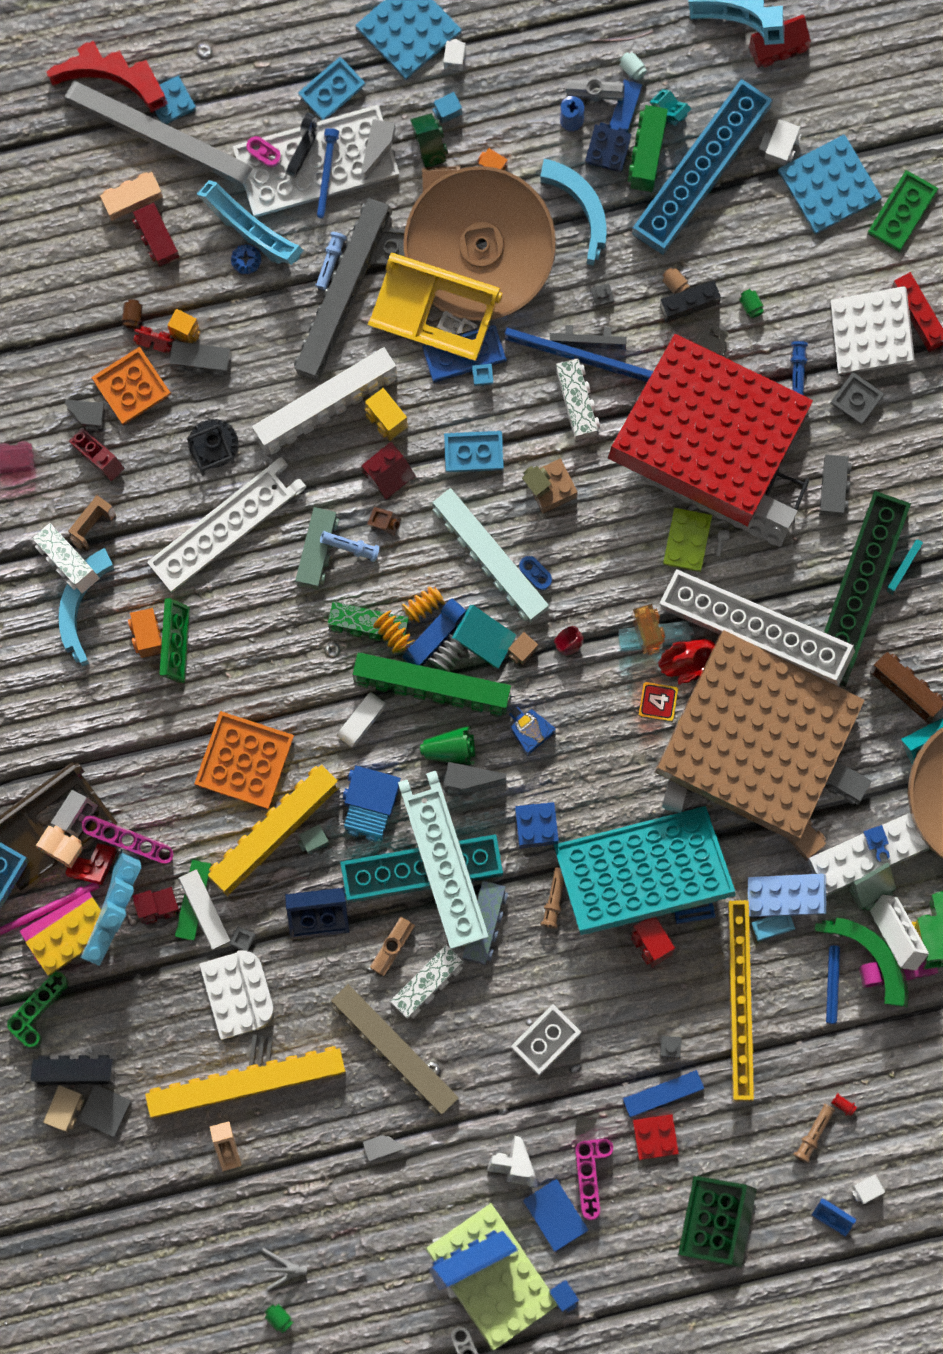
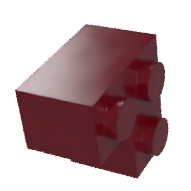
(155, 905)

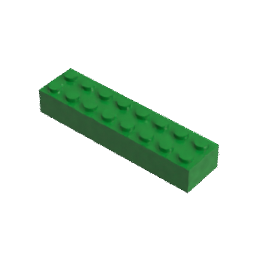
(431, 684)

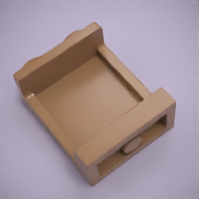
(87, 520)

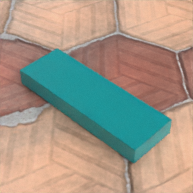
(904, 566)

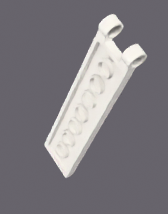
(224, 526)

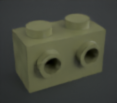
(537, 480)

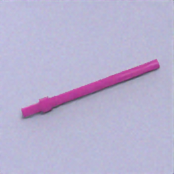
(48, 908)

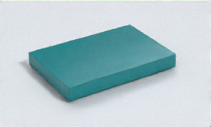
(484, 636)

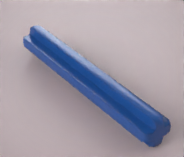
(833, 984)

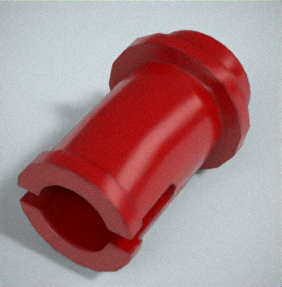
(844, 1105)

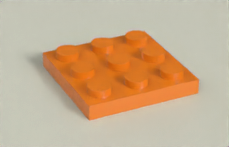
(131, 386)

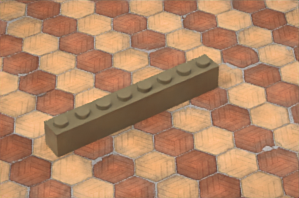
(395, 1050)

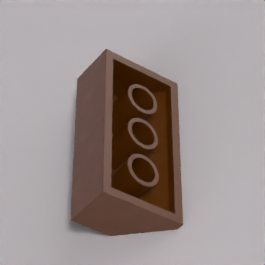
(907, 687)

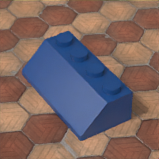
(471, 1260)

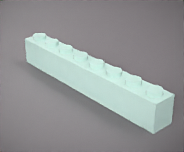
(490, 556)

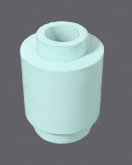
(632, 66)

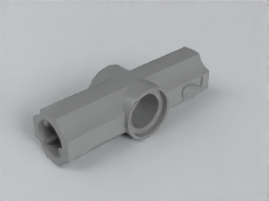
(606, 90)

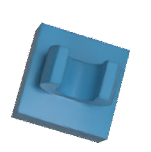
(482, 374)

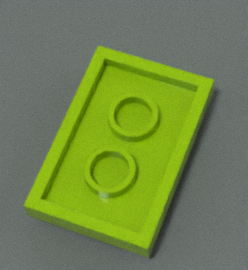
(687, 539)

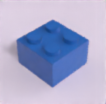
(536, 825)

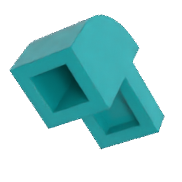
(676, 110)

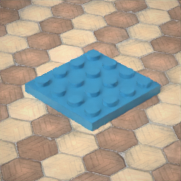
(408, 32)
(829, 184)

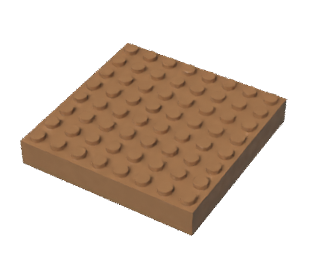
(759, 736)

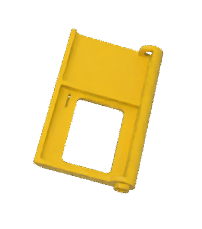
(408, 297)

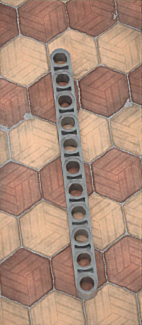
(158, 133)

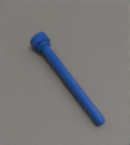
(331, 136)

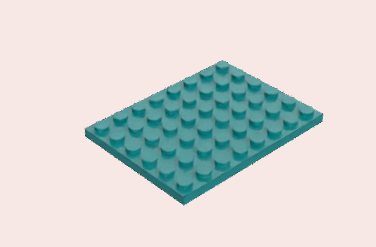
(644, 870)

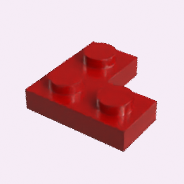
(96, 868)

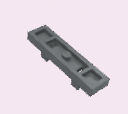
(589, 341)

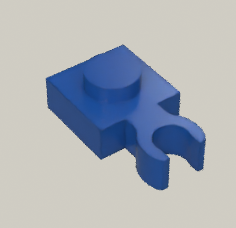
(876, 840)

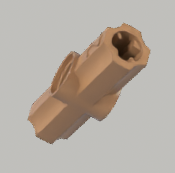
(385, 957)

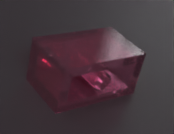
(17, 457)

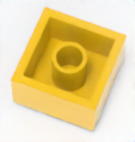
(386, 414)

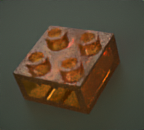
(647, 629)

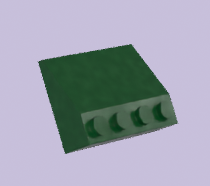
(717, 1221)

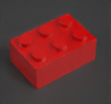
(652, 941)

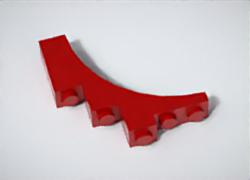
(112, 67)

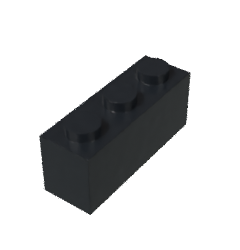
(690, 301)

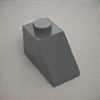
(88, 414)

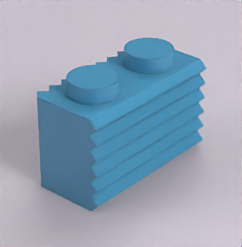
(365, 823)

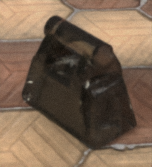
(711, 342)

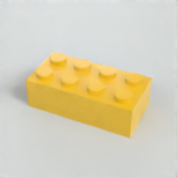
(65, 937)

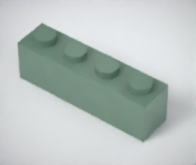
(314, 553)

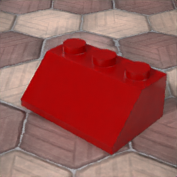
(795, 40)

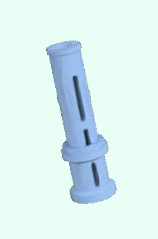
(333, 252)
(357, 548)

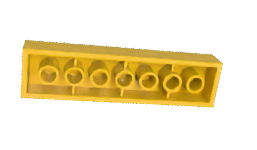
(273, 830)

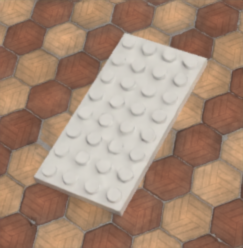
(273, 190)

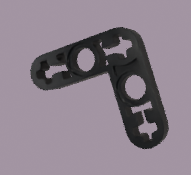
(309, 132)

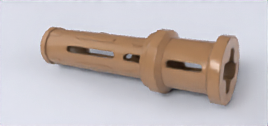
(553, 907)
(809, 1142)

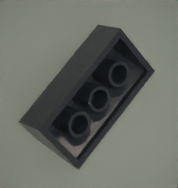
(73, 1071)

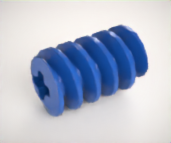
(571, 113)

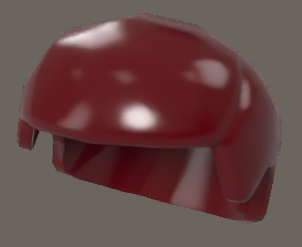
(569, 641)

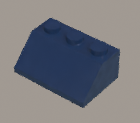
(317, 913)

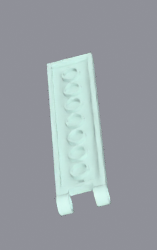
(444, 863)

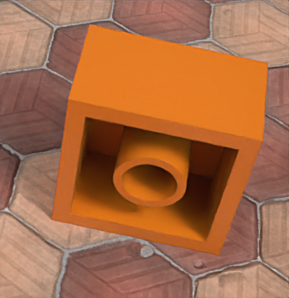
(147, 633)

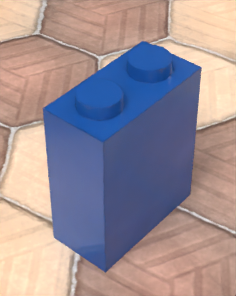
(371, 790)

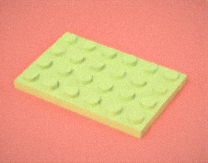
(503, 1295)

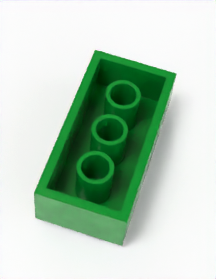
(648, 148)

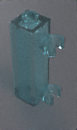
(673, 632)

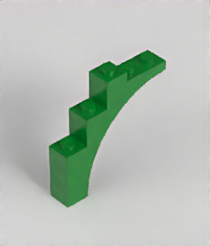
(931, 932)

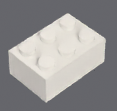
(546, 1040)

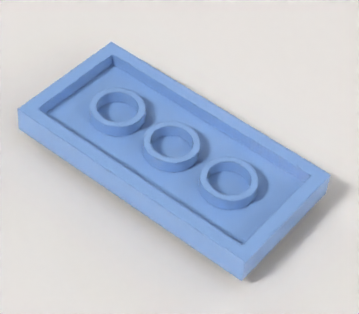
(787, 895)

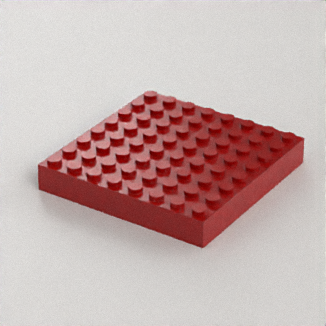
(710, 429)

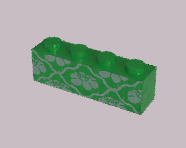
(359, 621)

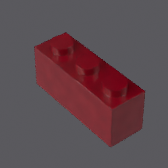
(155, 235)

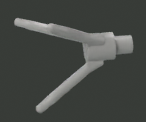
(290, 1270)

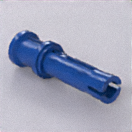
(798, 361)

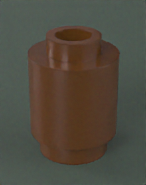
(132, 314)

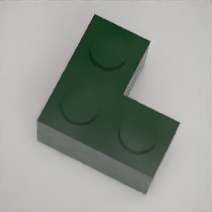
(428, 137)

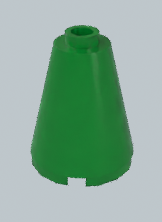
(450, 747)

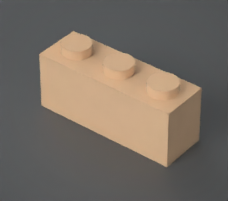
(131, 195)

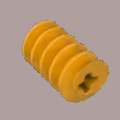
(423, 604)
(392, 633)

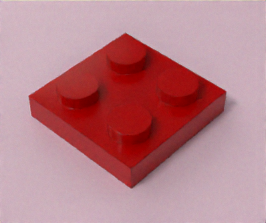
(655, 1137)

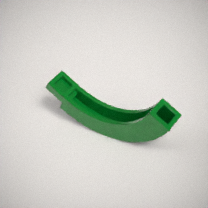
(894, 977)

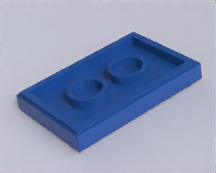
(555, 1215)

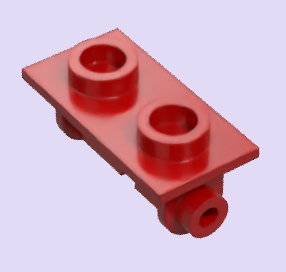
(146, 336)

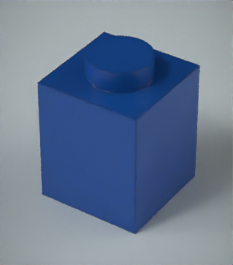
(564, 1296)

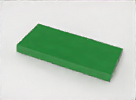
(902, 211)
(174, 640)

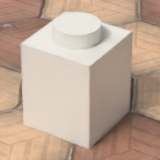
(454, 55)
(867, 1189)

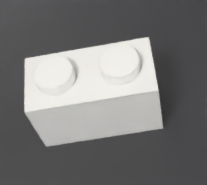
(782, 143)

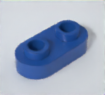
(535, 573)

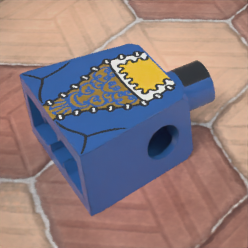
(530, 729)

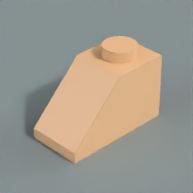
(225, 1146)

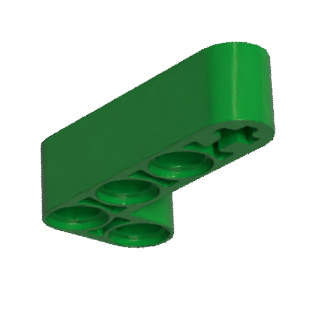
(41, 1007)

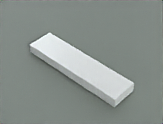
(204, 909)

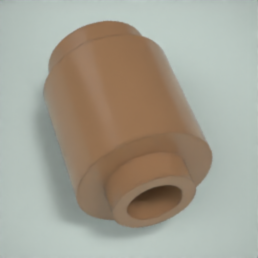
(675, 281)

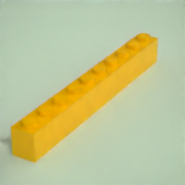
(740, 1001)
(245, 1083)

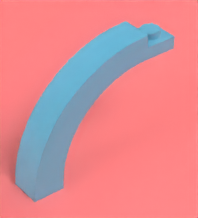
(575, 185)
(70, 604)

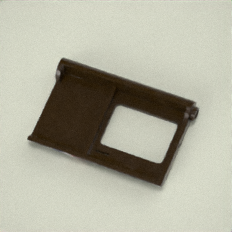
(22, 830)

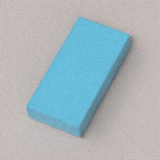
(772, 926)

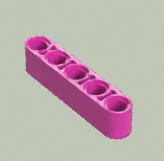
(138, 839)

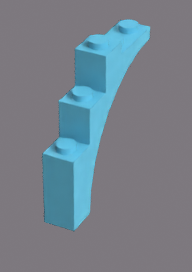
(765, 20)
(252, 230)
(113, 911)

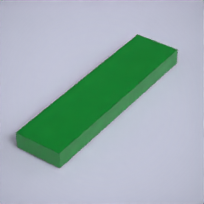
(187, 921)

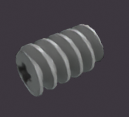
(447, 655)

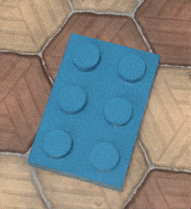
(331, 88)
(473, 451)

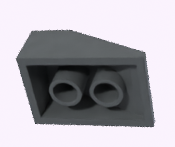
(468, 780)

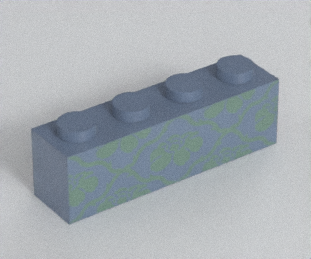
(489, 901)

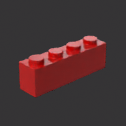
(921, 313)

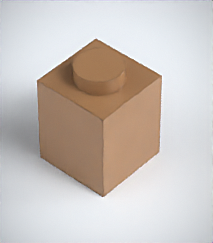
(522, 649)

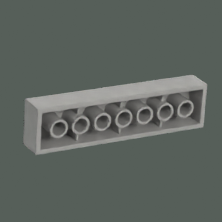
(769, 522)

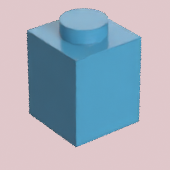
(447, 108)

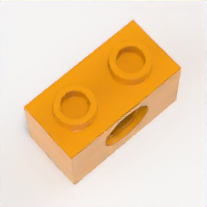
(184, 327)

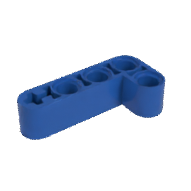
(435, 634)

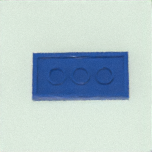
(448, 365)

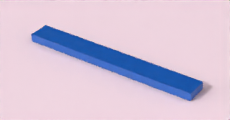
(574, 353)

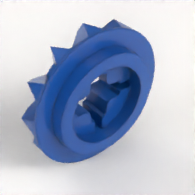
(253, 263)

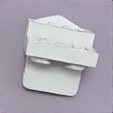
(517, 1166)

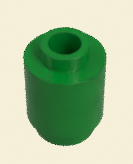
(751, 303)
(278, 1318)

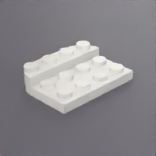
(237, 993)

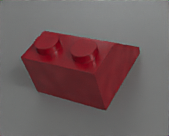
(388, 470)

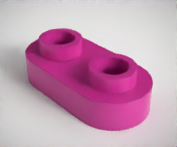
(264, 152)

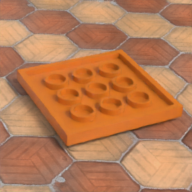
(244, 760)

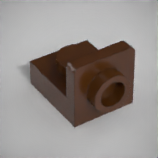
(384, 520)

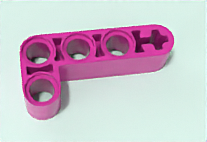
(872, 975)
(592, 1179)

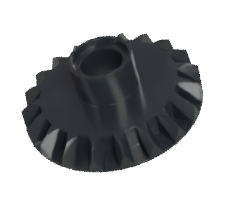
(212, 453)

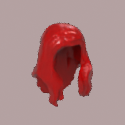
(686, 659)

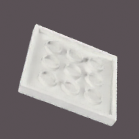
(872, 330)

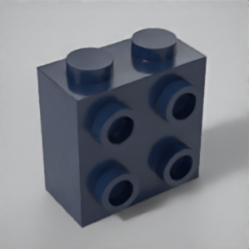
(608, 147)

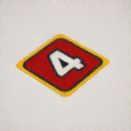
(658, 701)

